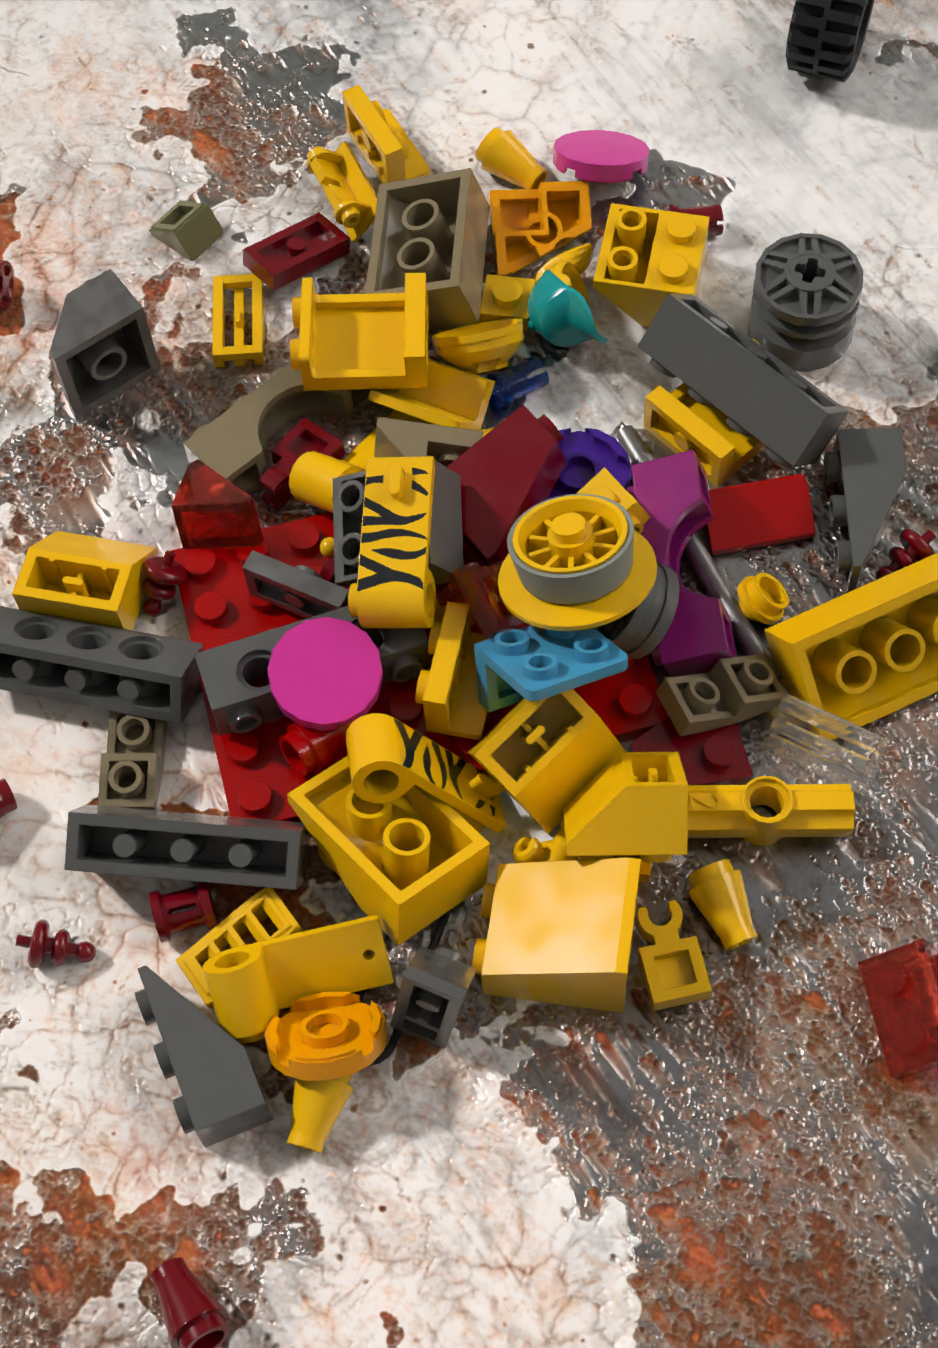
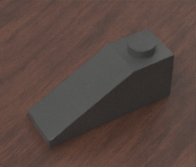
(432, 994)

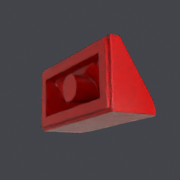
(760, 514)

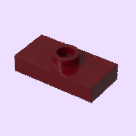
(296, 251)

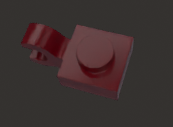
(301, 439)

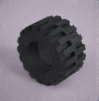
(827, 36)

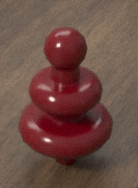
(915, 548)
(160, 584)
(57, 947)

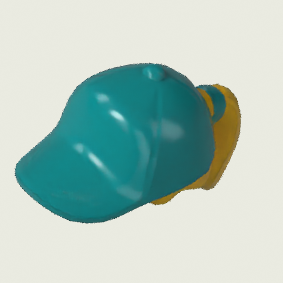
(560, 300)

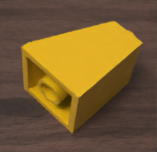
(560, 932)

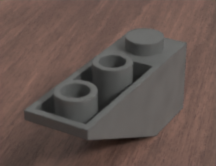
(868, 484)
(209, 1064)

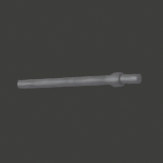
(704, 565)

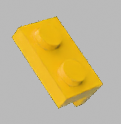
(450, 686)

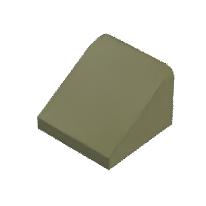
(188, 228)

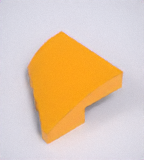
(536, 222)

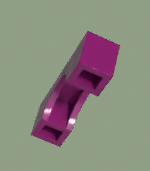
(679, 504)

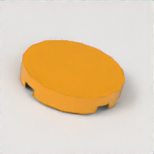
(326, 1036)

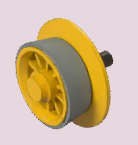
(575, 564)

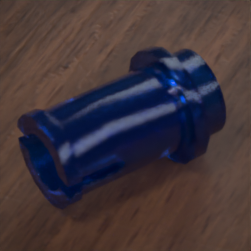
(515, 384)

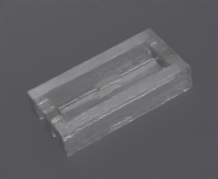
(816, 763)

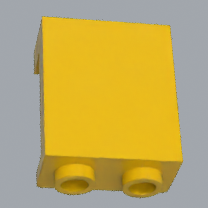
(362, 338)
(689, 425)

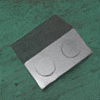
(101, 343)

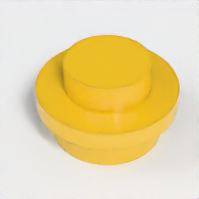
(762, 598)

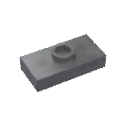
(292, 588)

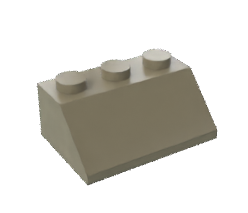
(434, 229)

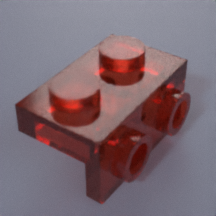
(905, 1005)

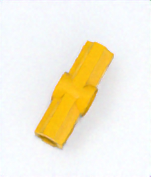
(800, 810)

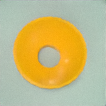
(480, 345)

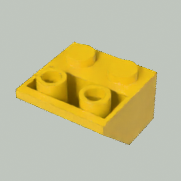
(648, 257)
(84, 579)
(547, 753)
(631, 809)

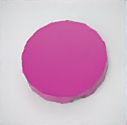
(601, 155)
(325, 673)

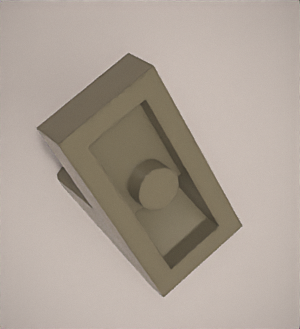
(419, 439)

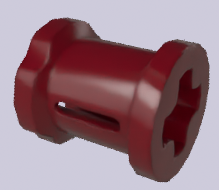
(164, 905)

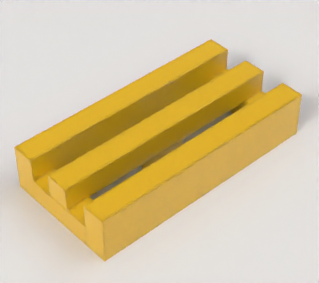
(239, 351)

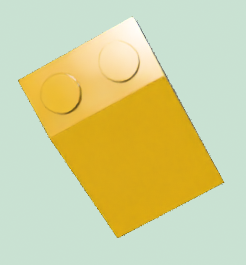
(395, 857)

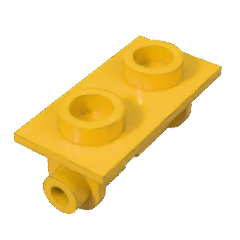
(345, 187)

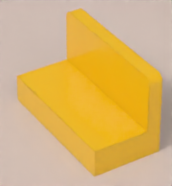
(451, 399)

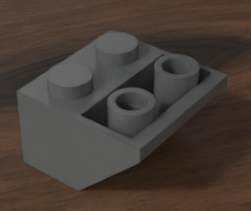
(445, 534)

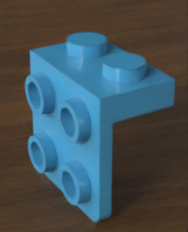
(541, 663)

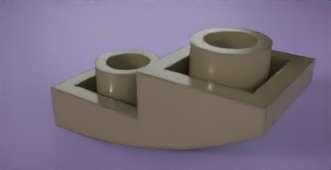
(728, 694)
(133, 762)

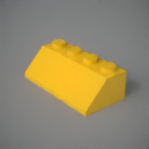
(865, 647)

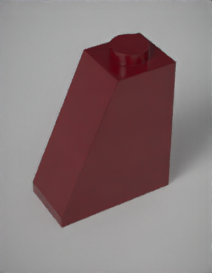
(505, 478)

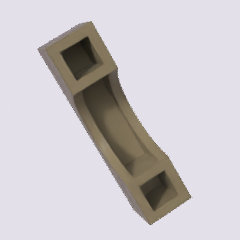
(238, 438)

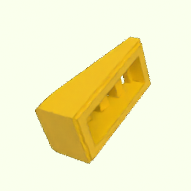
(244, 918)

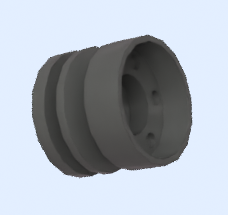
(806, 300)

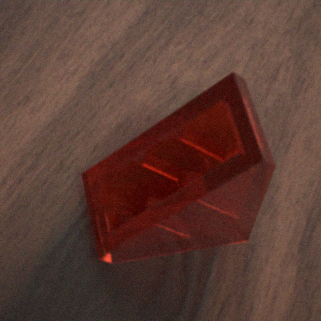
(214, 511)

